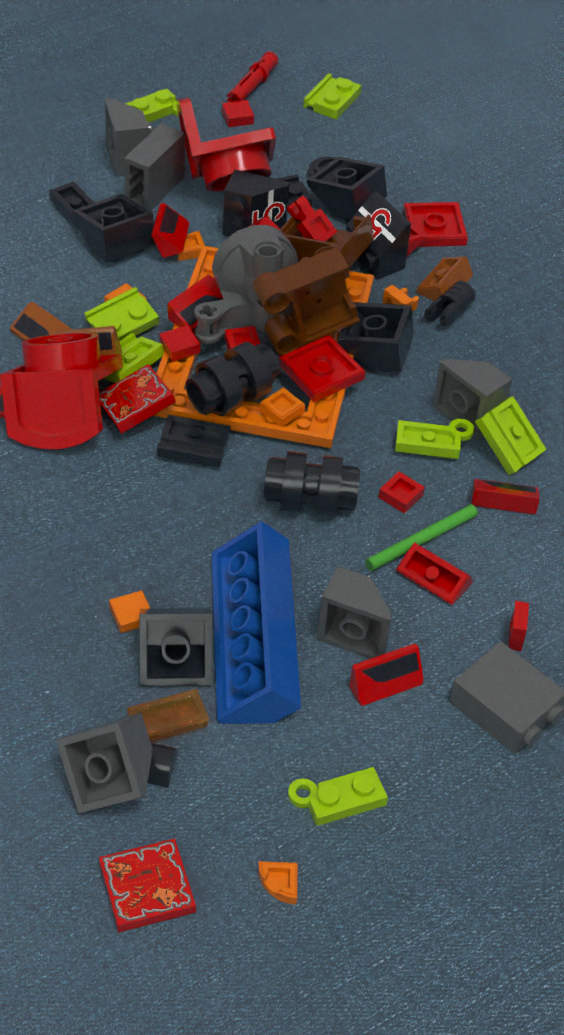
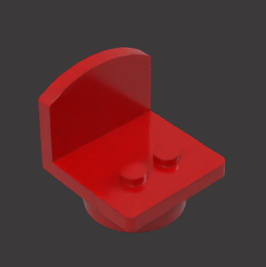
(220, 157)
(56, 393)

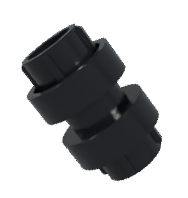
(225, 382)
(286, 483)

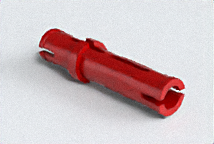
(257, 74)

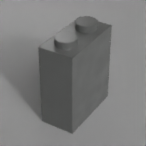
(155, 166)
(508, 698)

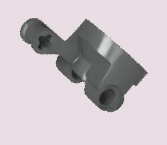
(235, 268)

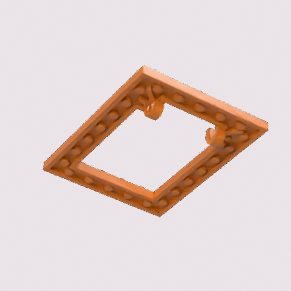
(312, 427)

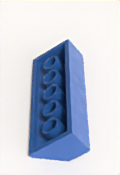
(254, 628)

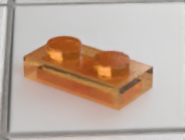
(172, 714)

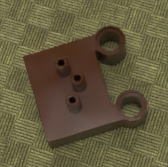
(349, 243)
(315, 298)

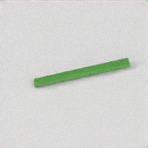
(421, 537)

